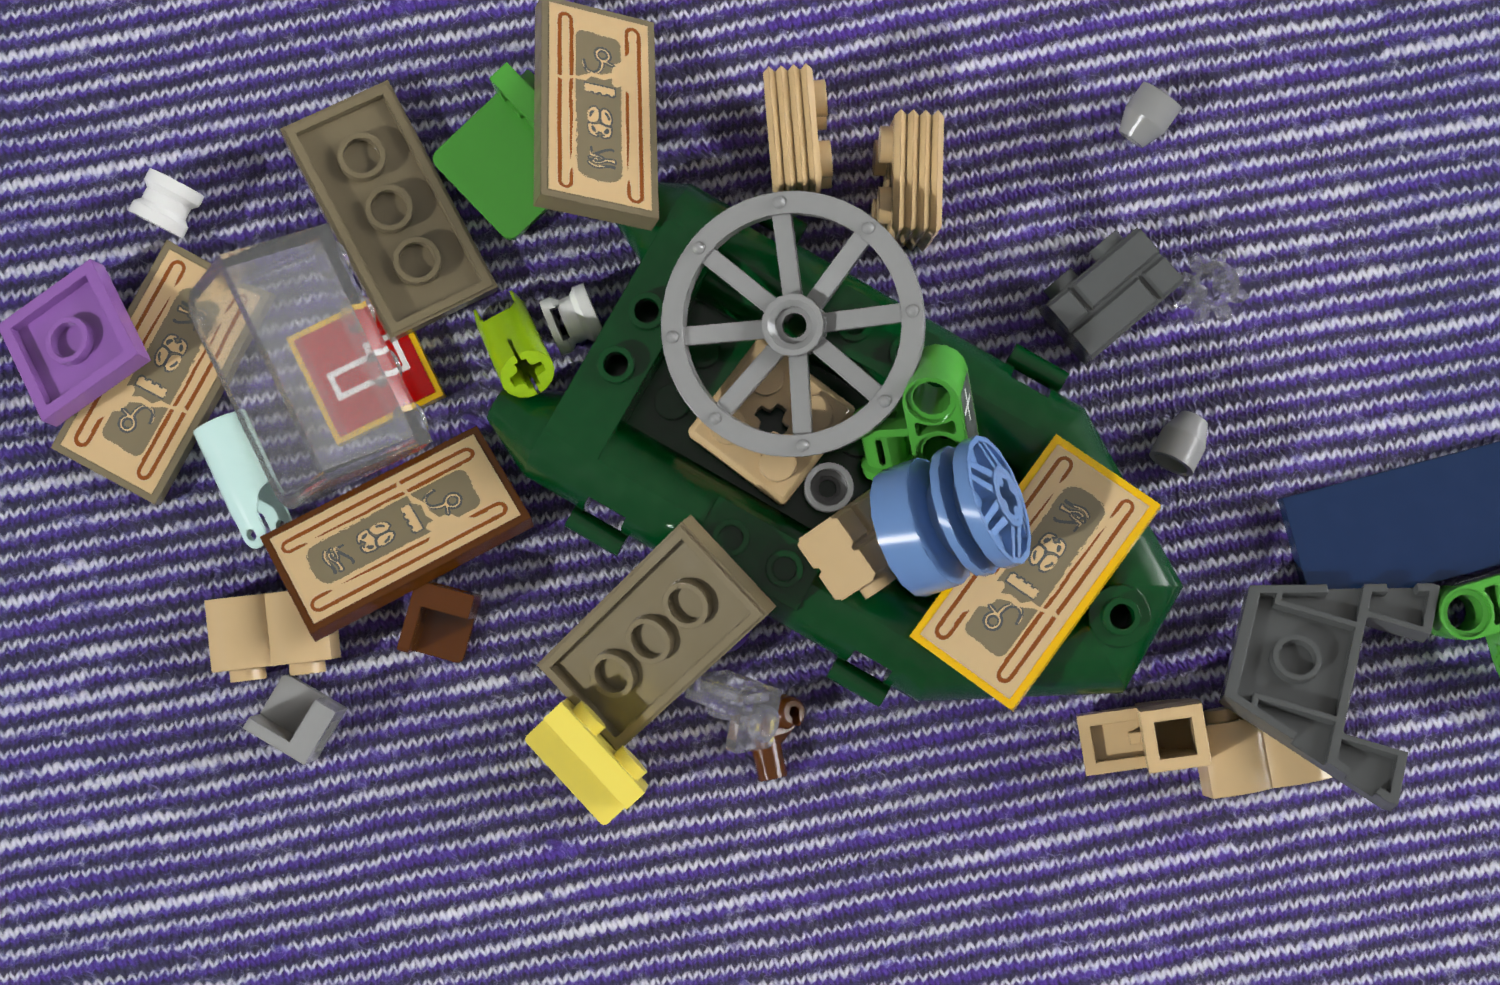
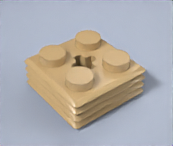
(794, 115)
(912, 172)
(772, 475)

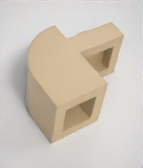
(1147, 735)

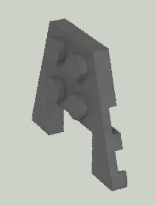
(1298, 668)

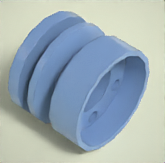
(950, 517)

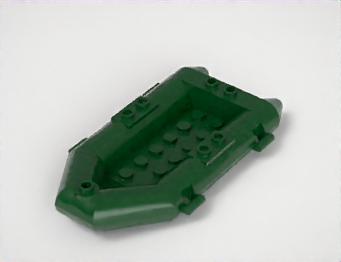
(628, 446)

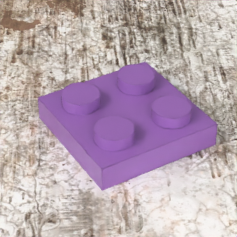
(73, 343)

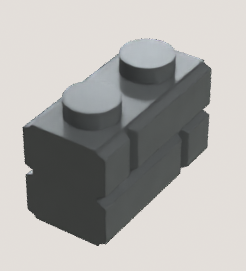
(1110, 294)

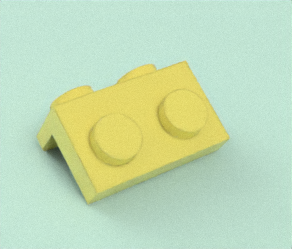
(586, 762)

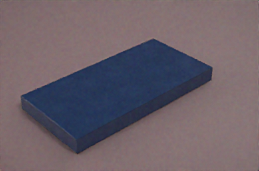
(1400, 523)

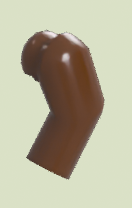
(770, 761)

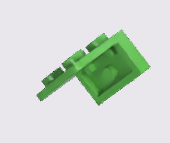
(494, 155)

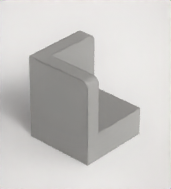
(297, 719)

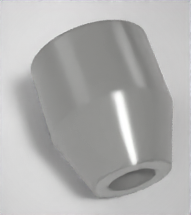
(1148, 115)
(1181, 443)
(841, 480)

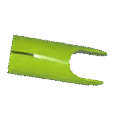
(516, 350)

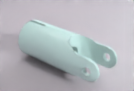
(240, 477)

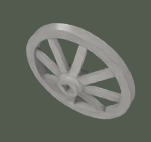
(778, 311)

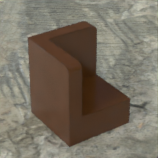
(439, 621)

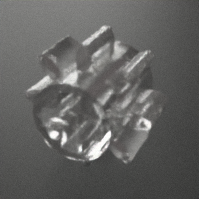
(1225, 280)

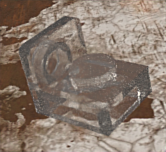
(744, 702)

